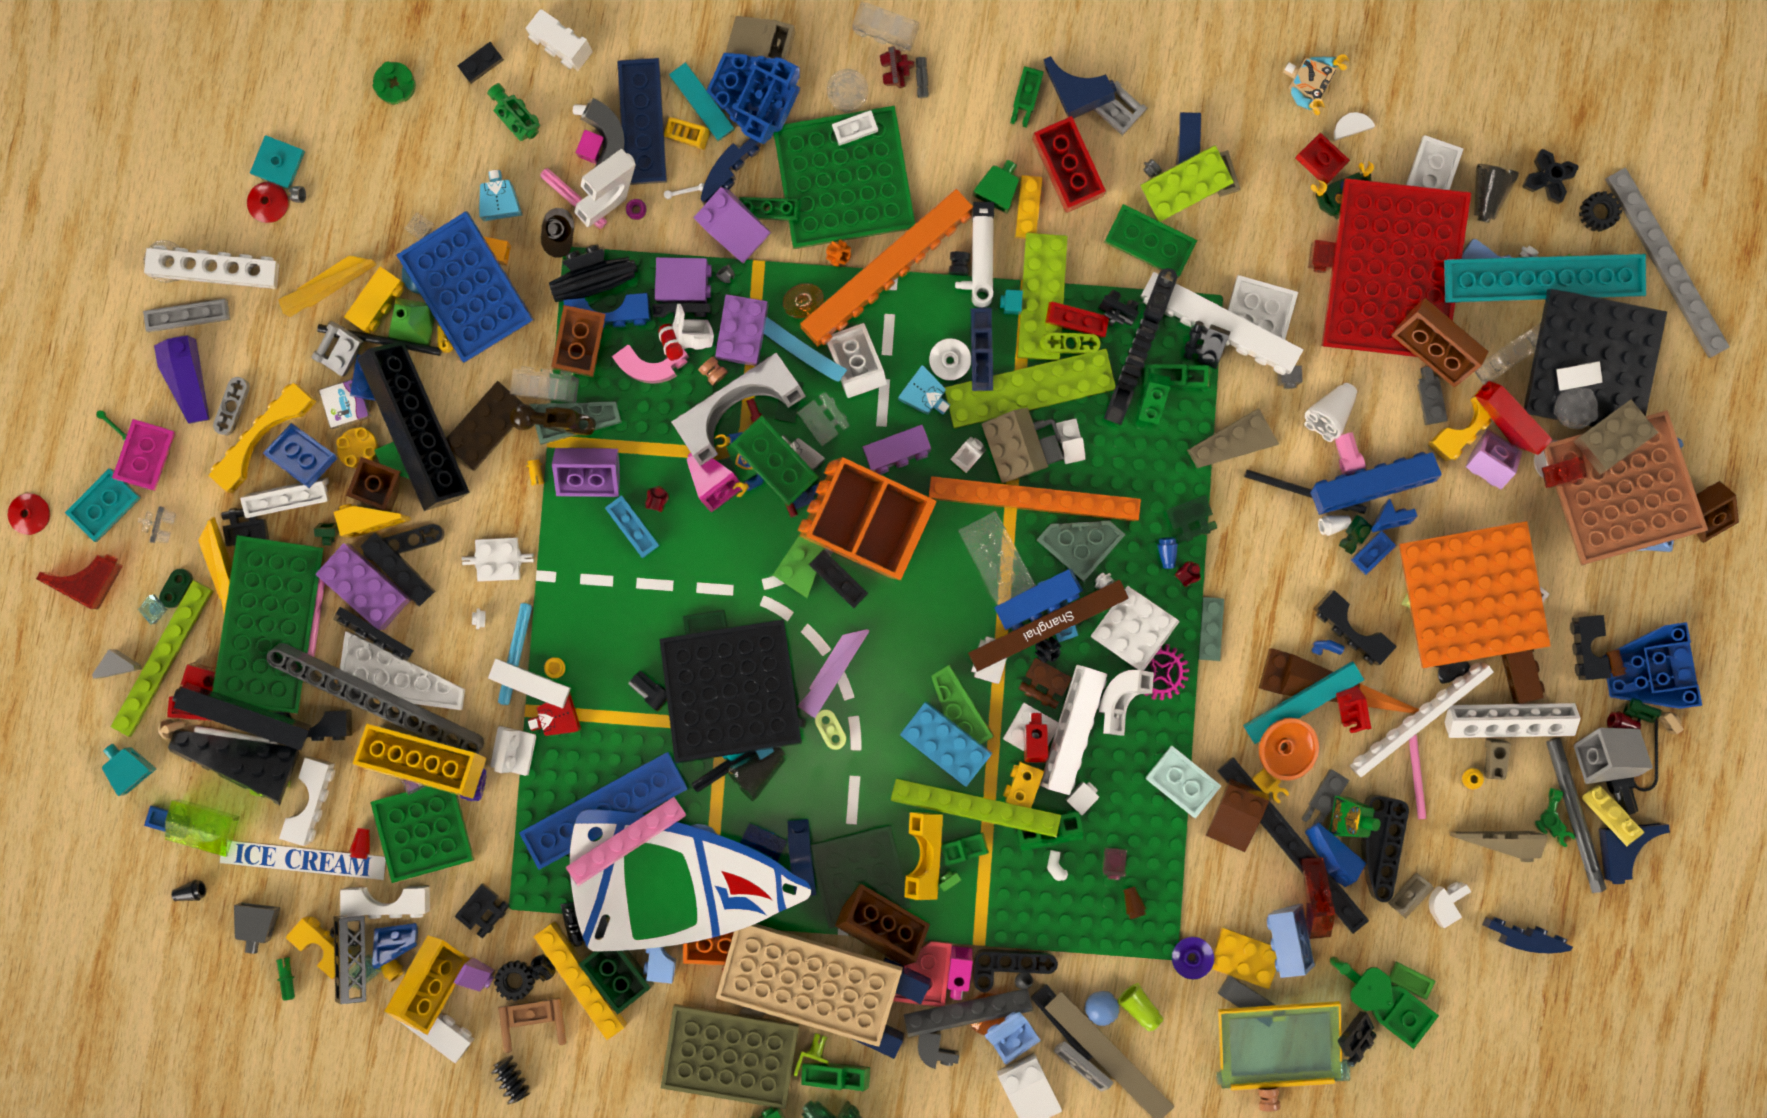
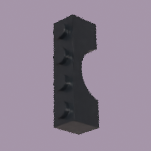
(1334, 610)
(333, 724)

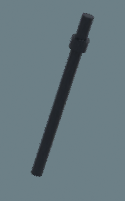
(385, 340)
(1293, 488)

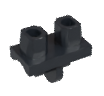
(1118, 311)

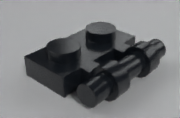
(1213, 346)
(253, 528)
(476, 907)
(1357, 1038)

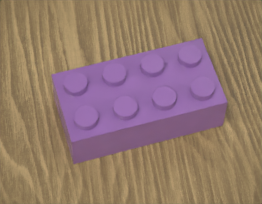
(363, 586)

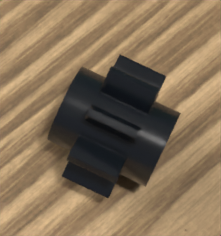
(1048, 650)
(542, 968)

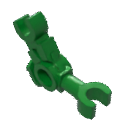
(1550, 819)

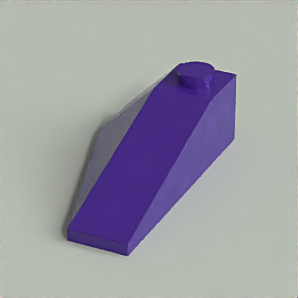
(182, 371)

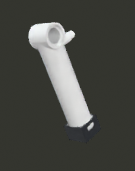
(981, 254)

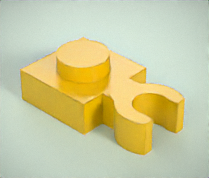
(1268, 784)

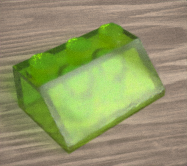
(200, 827)

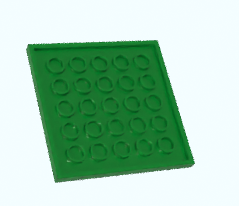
(847, 187)

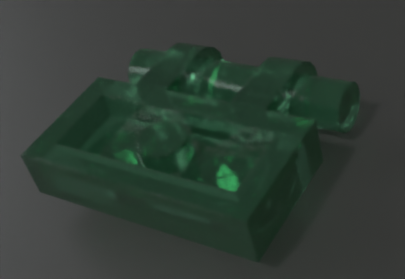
(1190, 512)

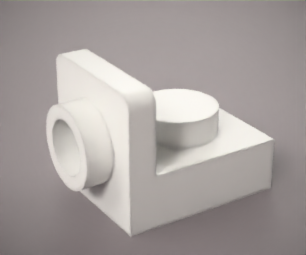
(968, 454)

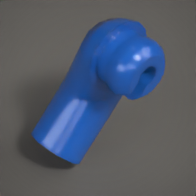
(1330, 645)

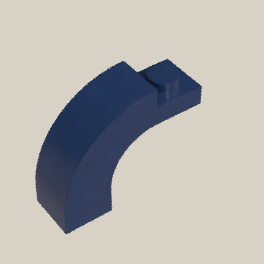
(800, 852)

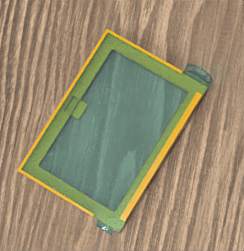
(1281, 1046)

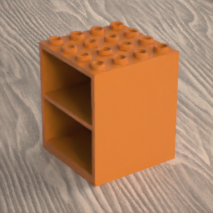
(866, 518)

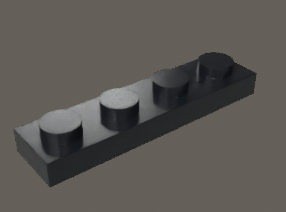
(397, 568)
(1042, 998)

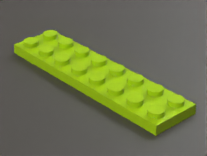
(1032, 388)

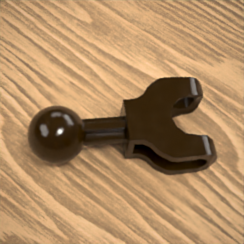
(556, 419)

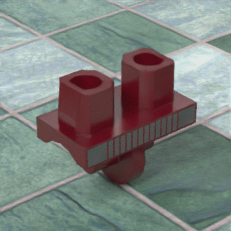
(899, 67)

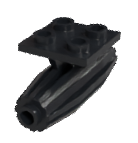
(591, 274)

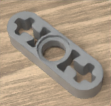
(226, 398)

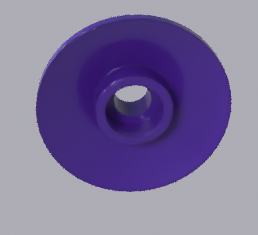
(1200, 965)

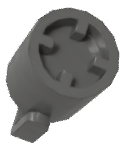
(1050, 444)

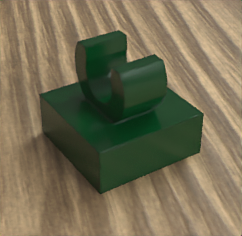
(327, 531)

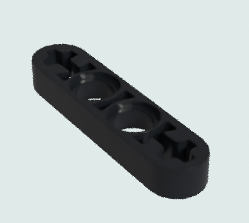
(403, 539)

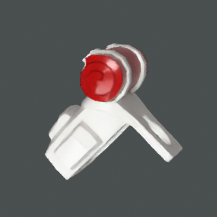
(684, 334)

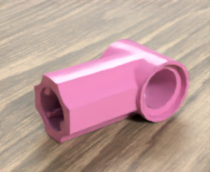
(1350, 458)

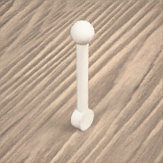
(668, 194)

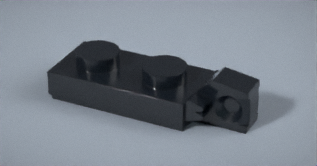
(699, 310)

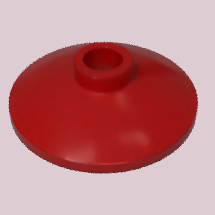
(276, 205)
(37, 516)

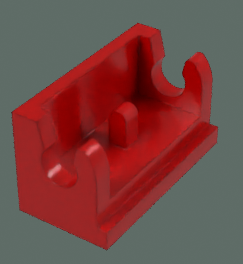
(1353, 709)

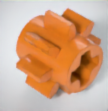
(838, 253)

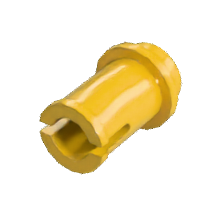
(535, 470)

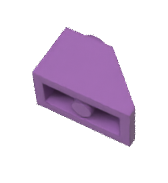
(475, 975)

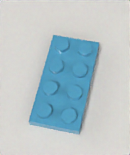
(946, 744)

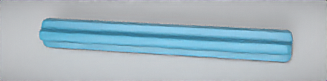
(516, 648)

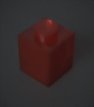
(1321, 256)

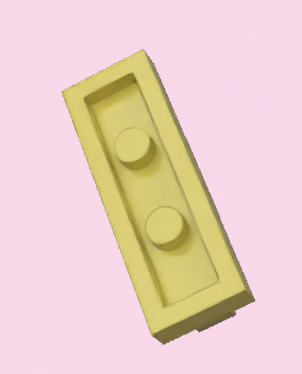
(1612, 815)

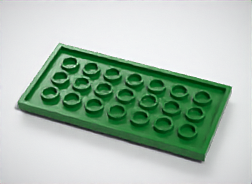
(266, 605)

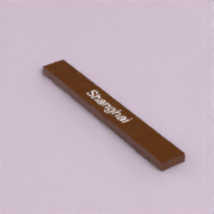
(1048, 625)

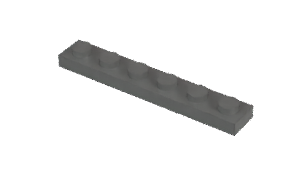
(967, 1012)

